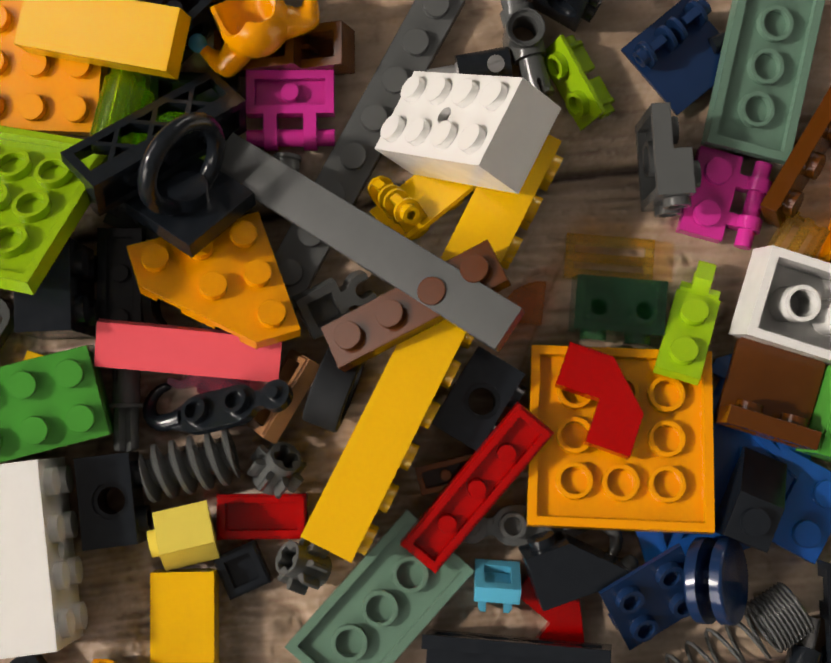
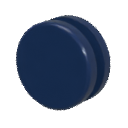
(715, 581)

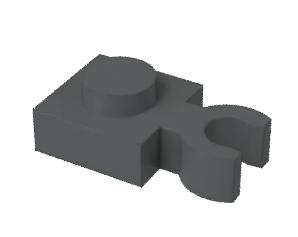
(329, 302)

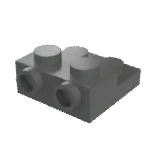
(664, 172)

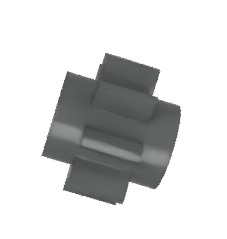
(276, 468)
(303, 566)

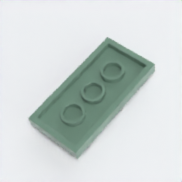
(762, 77)
(379, 604)

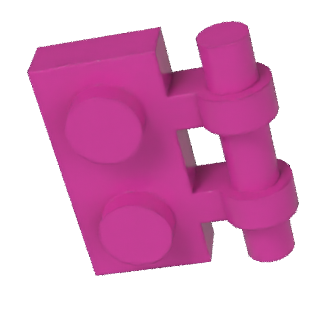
(290, 95)
(714, 198)

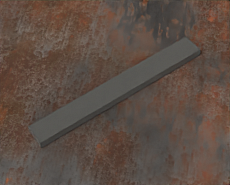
(370, 243)

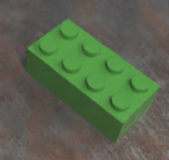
(52, 403)

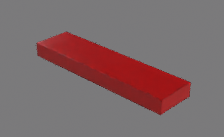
(476, 487)

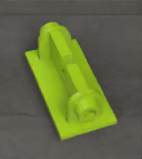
(584, 98)

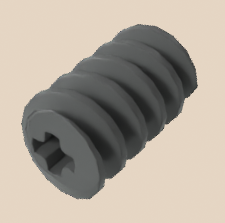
(189, 466)

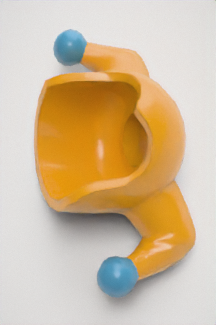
(253, 31)

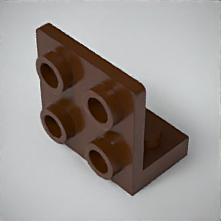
(771, 394)

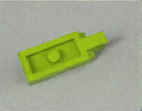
(689, 327)

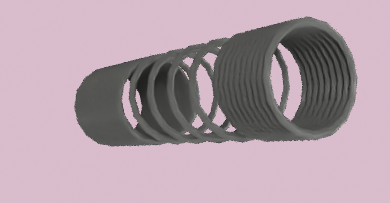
(777, 617)

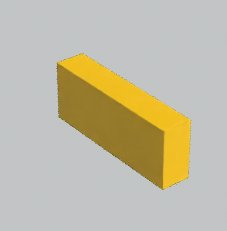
(106, 33)
(184, 616)

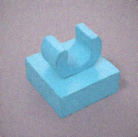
(497, 583)

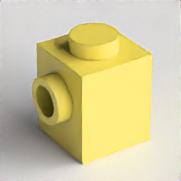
(183, 536)

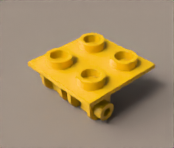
(415, 203)

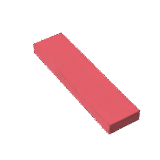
(182, 351)

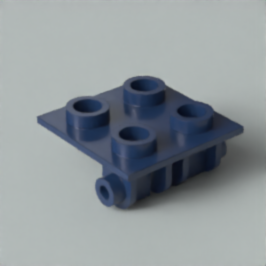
(677, 54)
(648, 598)

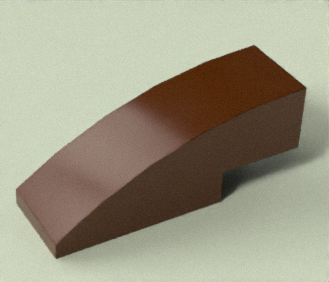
(323, 48)

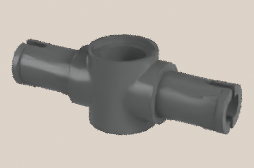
(526, 54)

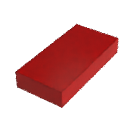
(261, 516)

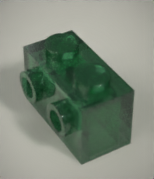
(617, 308)

